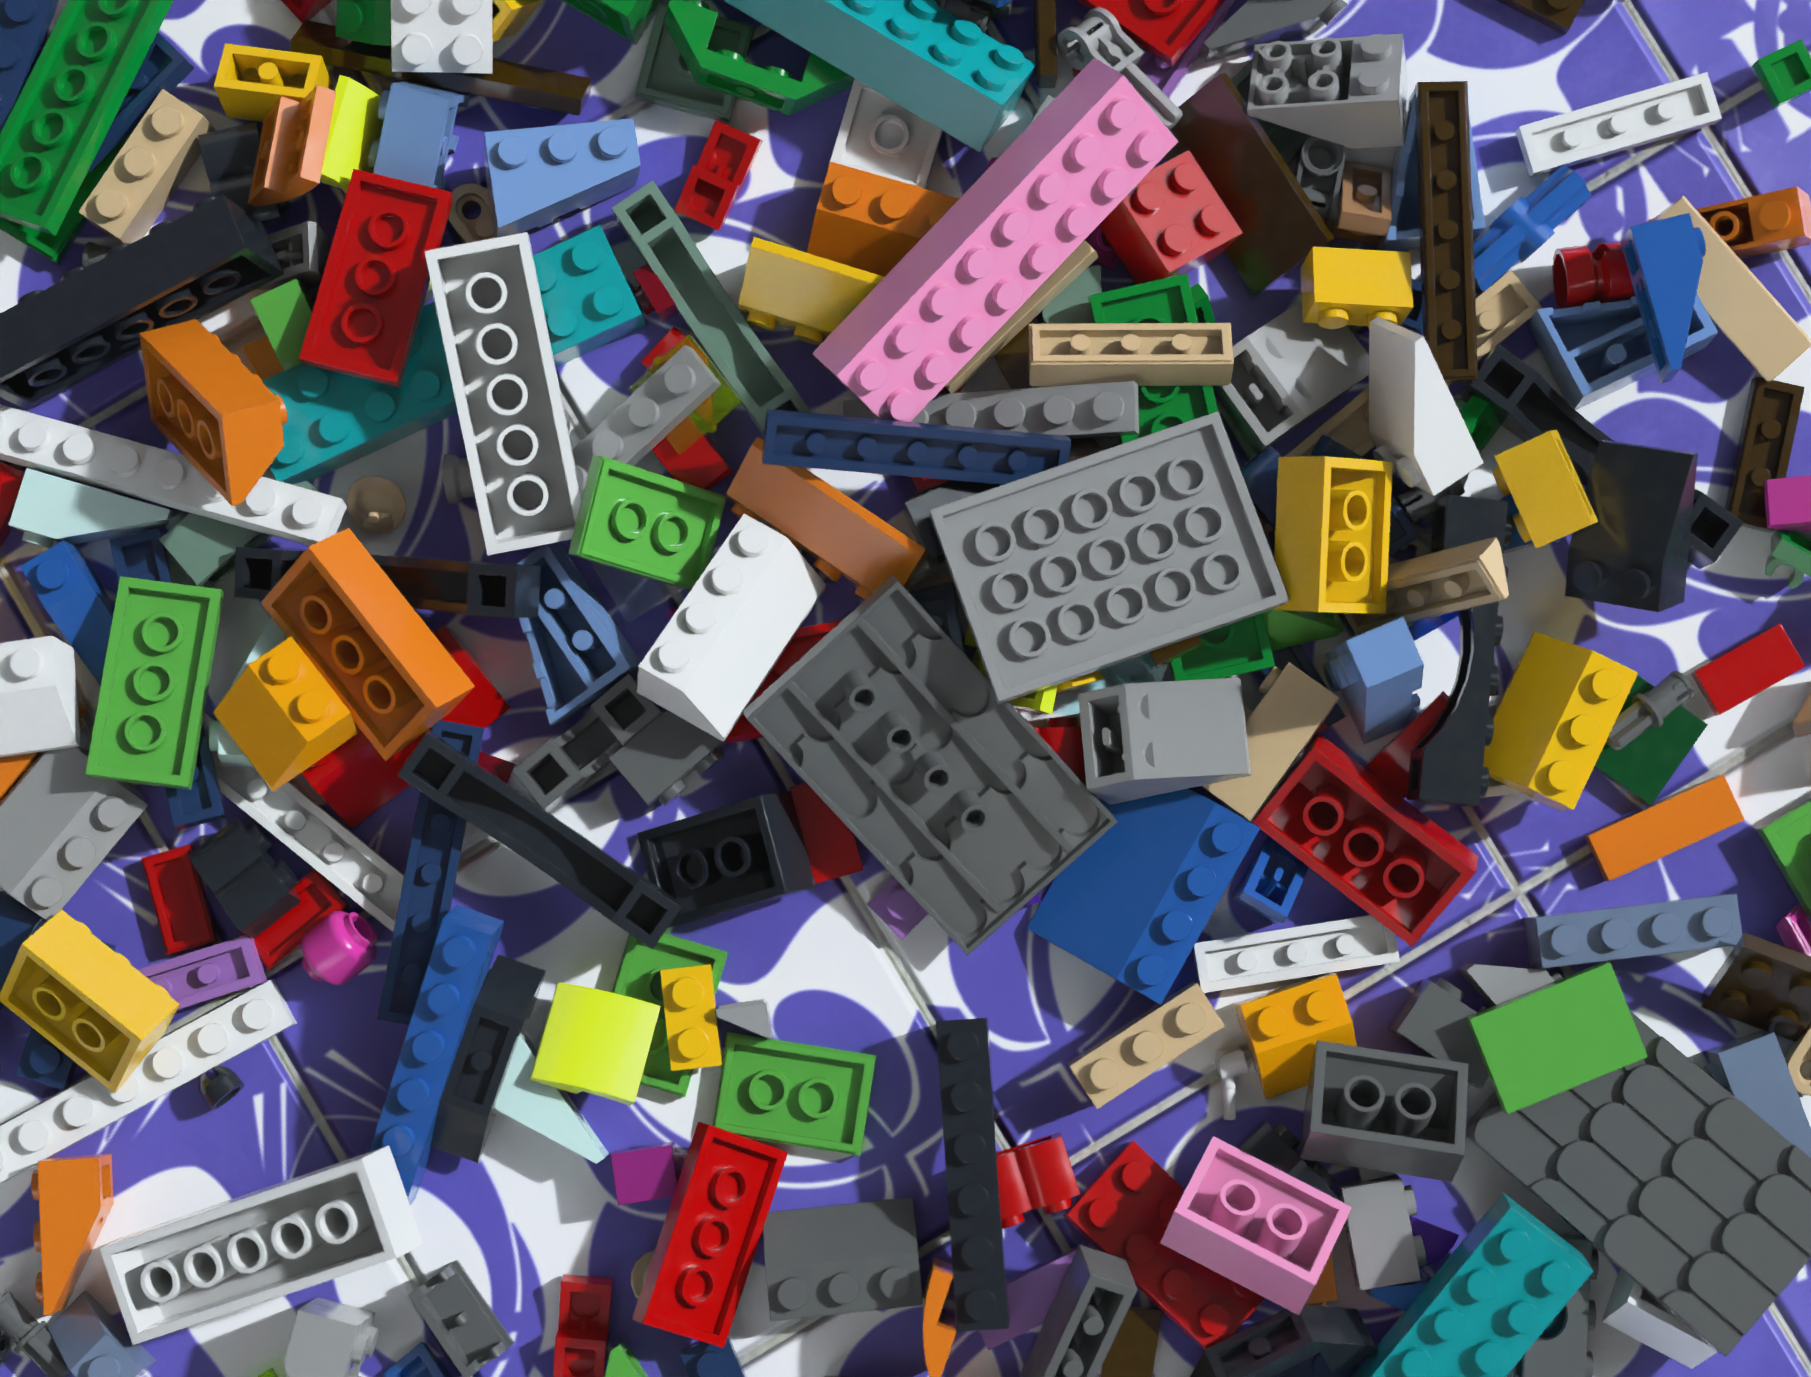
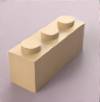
(147, 170)
(1276, 736)
(1145, 1044)

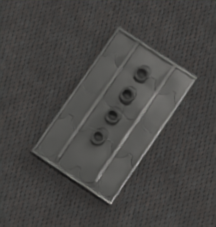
(929, 765)
(1666, 1185)

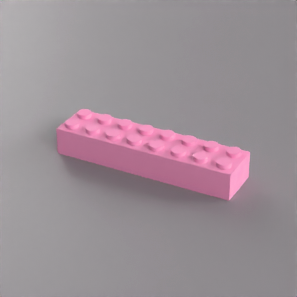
(997, 244)

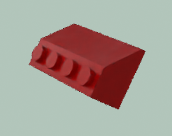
(356, 776)
(1366, 840)

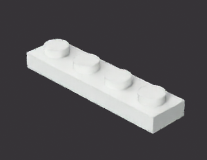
(1618, 124)
(1293, 953)

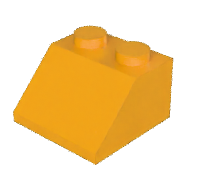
(284, 714)
(1285, 1027)

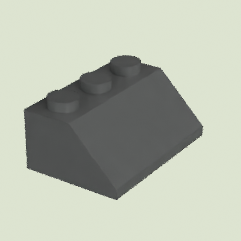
(1385, 1111)
(842, 1259)

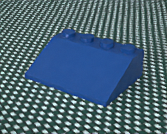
(1146, 888)

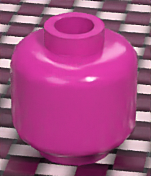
(338, 948)

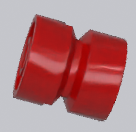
(1590, 276)

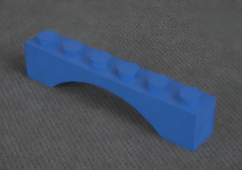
(433, 1038)

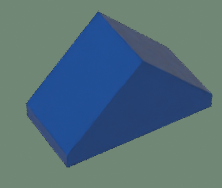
(1271, 882)

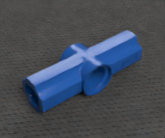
(1527, 225)

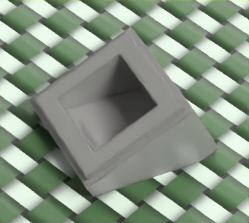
(749, 1015)

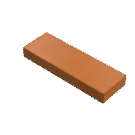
(1664, 828)

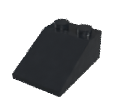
(1642, 531)
(729, 857)

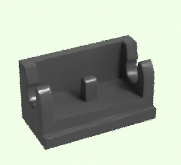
(461, 1319)

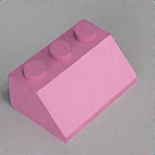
(1256, 1225)

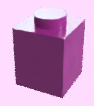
(646, 1172)

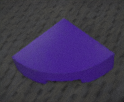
(1436, 1239)

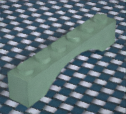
(705, 305)

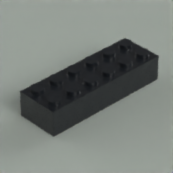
(158, 281)

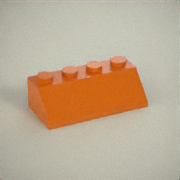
(872, 218)
(212, 407)
(824, 524)
(367, 642)

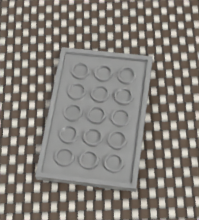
(1108, 557)

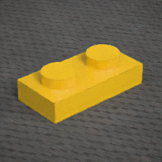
(691, 1017)

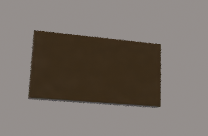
(1251, 182)

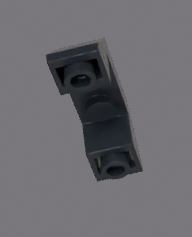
(484, 1057)
(1288, 1340)

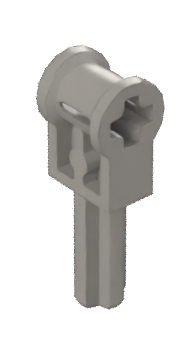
(1117, 51)

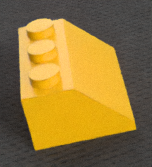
(800, 291)
(1333, 533)
(1555, 720)
(87, 1000)

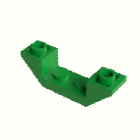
(726, 71)

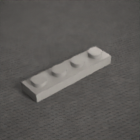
(648, 413)

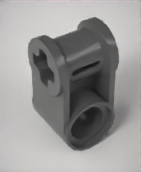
(1321, 185)

